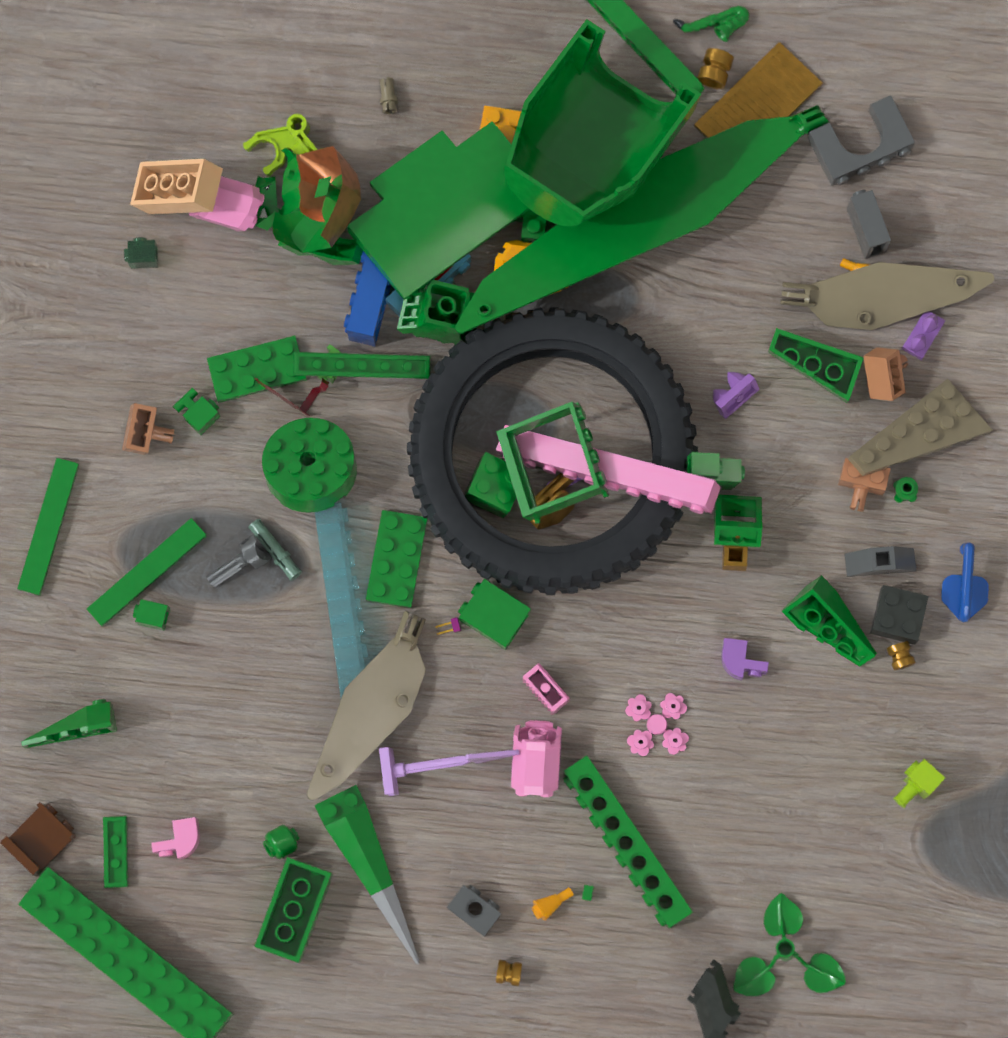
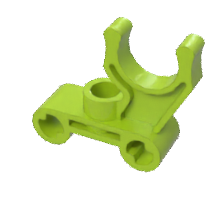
(283, 138)

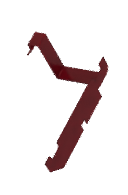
(308, 401)

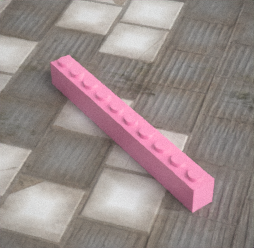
(620, 472)

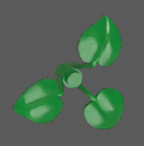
(785, 918)

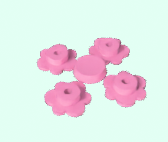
(656, 724)

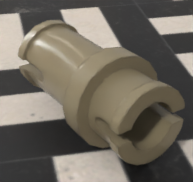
(388, 98)

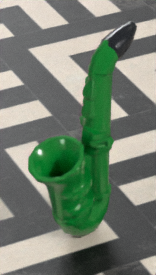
(728, 22)

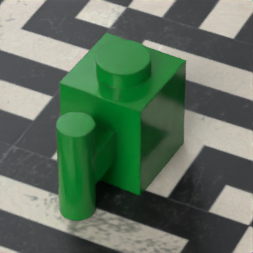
(199, 414)

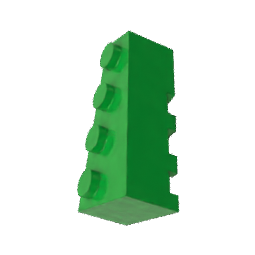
(822, 364)

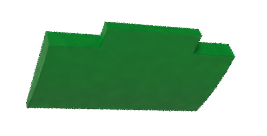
(437, 208)

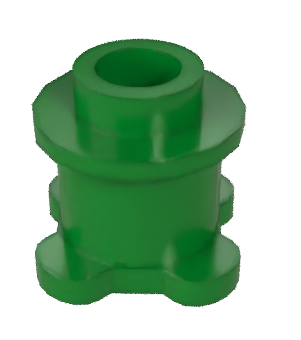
(901, 495)

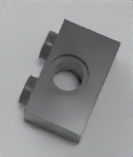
(460, 907)

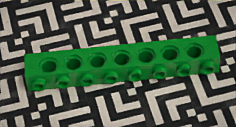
(586, 770)

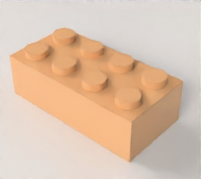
(176, 186)

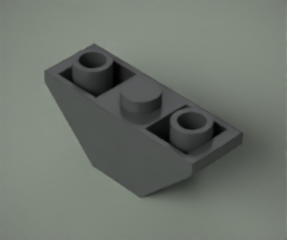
(880, 561)

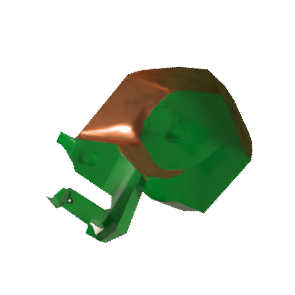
(317, 196)

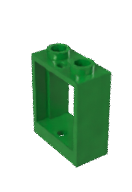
(749, 532)

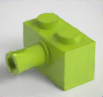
(920, 779)

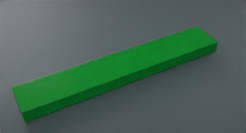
(361, 365)
(48, 526)
(146, 572)

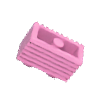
(545, 689)

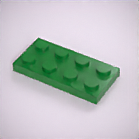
(268, 362)
(396, 559)

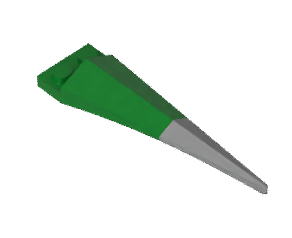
(354, 834)

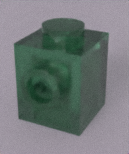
(141, 253)

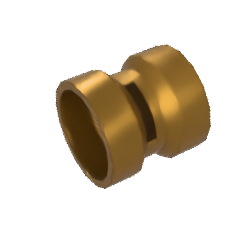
(901, 655)
(508, 972)

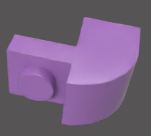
(734, 660)

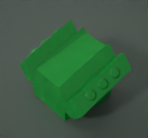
(435, 312)

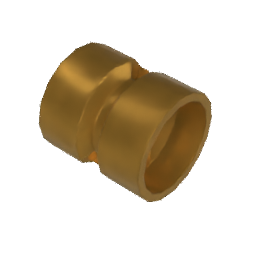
(716, 64)

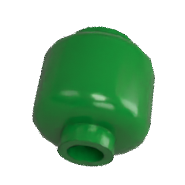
(281, 842)

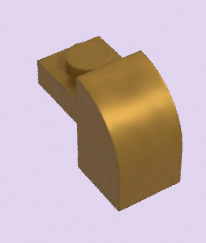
(734, 557)

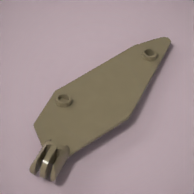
(884, 293)
(371, 707)

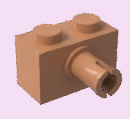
(885, 373)
(142, 430)
(872, 483)

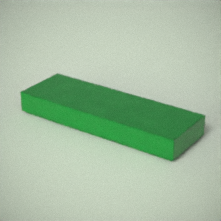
(115, 852)

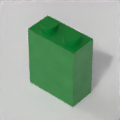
(494, 613)

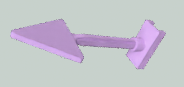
(391, 771)

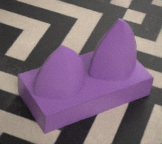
(923, 335)
(741, 390)

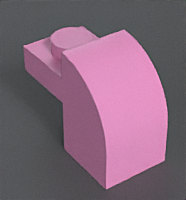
(185, 839)

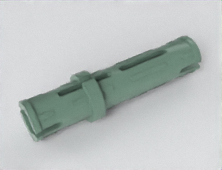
(280, 556)

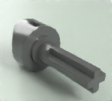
(250, 554)

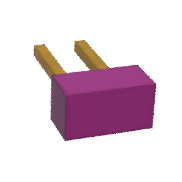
(455, 624)

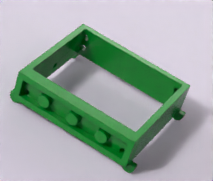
(517, 469)

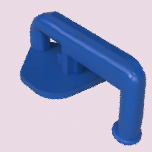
(965, 592)

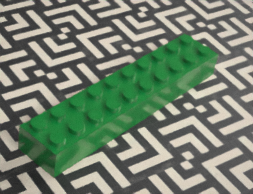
(124, 957)

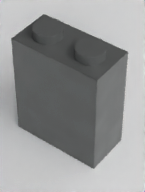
(868, 223)

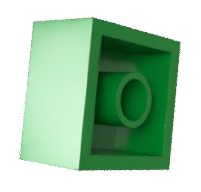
(491, 486)

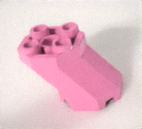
(234, 205)
(538, 763)

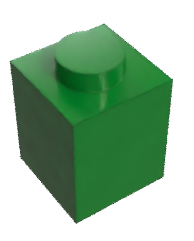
(151, 614)

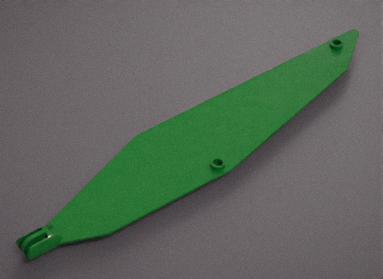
(673, 200)

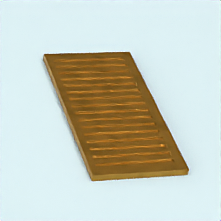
(766, 91)

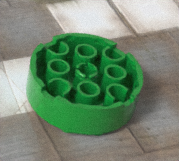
(288, 461)

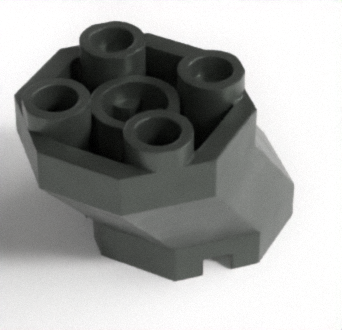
(714, 1002)

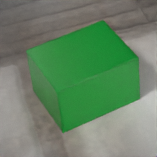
(587, 893)

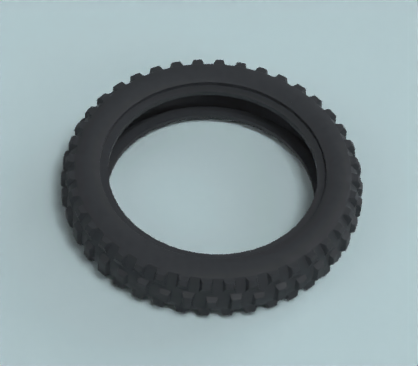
(474, 363)

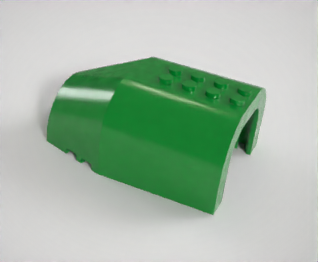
(589, 135)

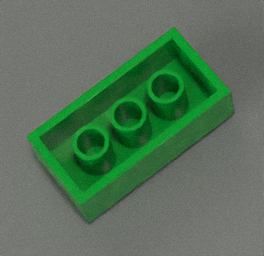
(293, 910)

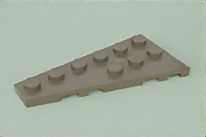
(925, 428)

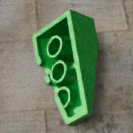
(826, 616)
(86, 722)

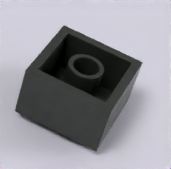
(899, 614)

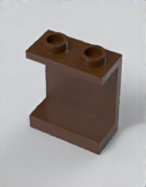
(39, 839)

